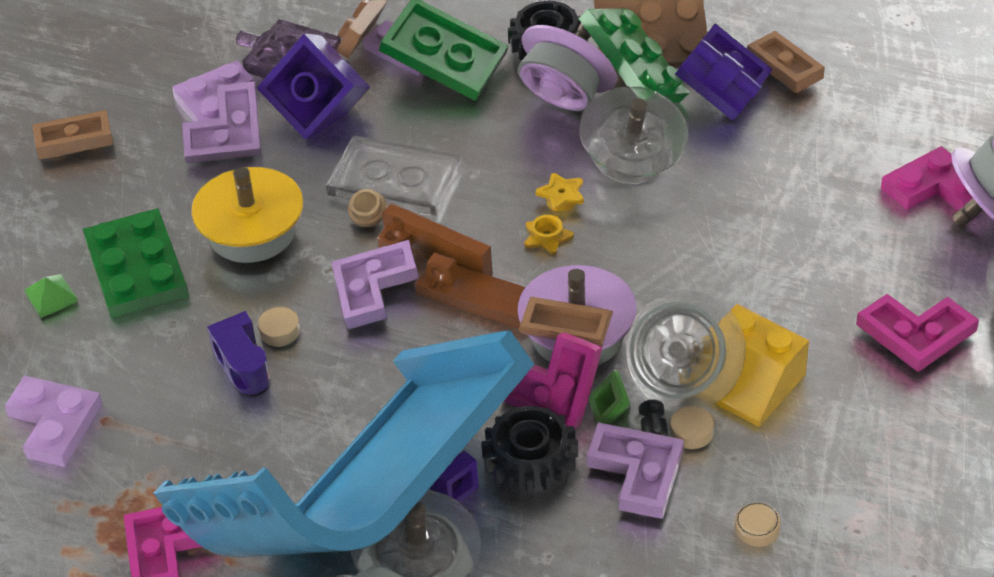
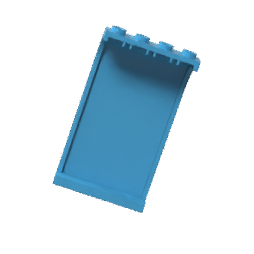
(377, 477)

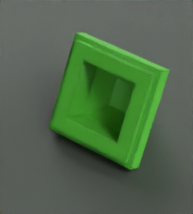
(50, 295)
(609, 399)

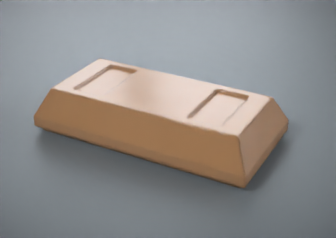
(550, 318)

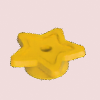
(561, 193)
(547, 224)

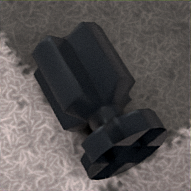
(652, 421)

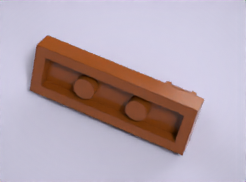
(431, 237)
(470, 290)

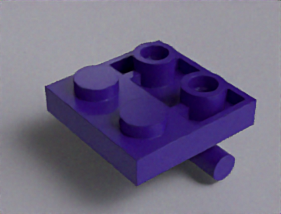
(724, 72)

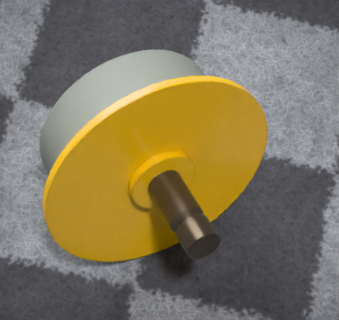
(248, 213)

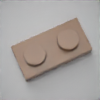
(355, 30)
(788, 61)
(72, 134)

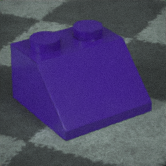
(312, 86)

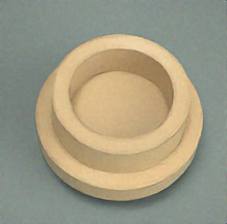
(366, 208)

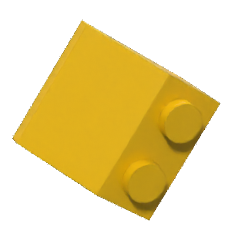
(771, 367)

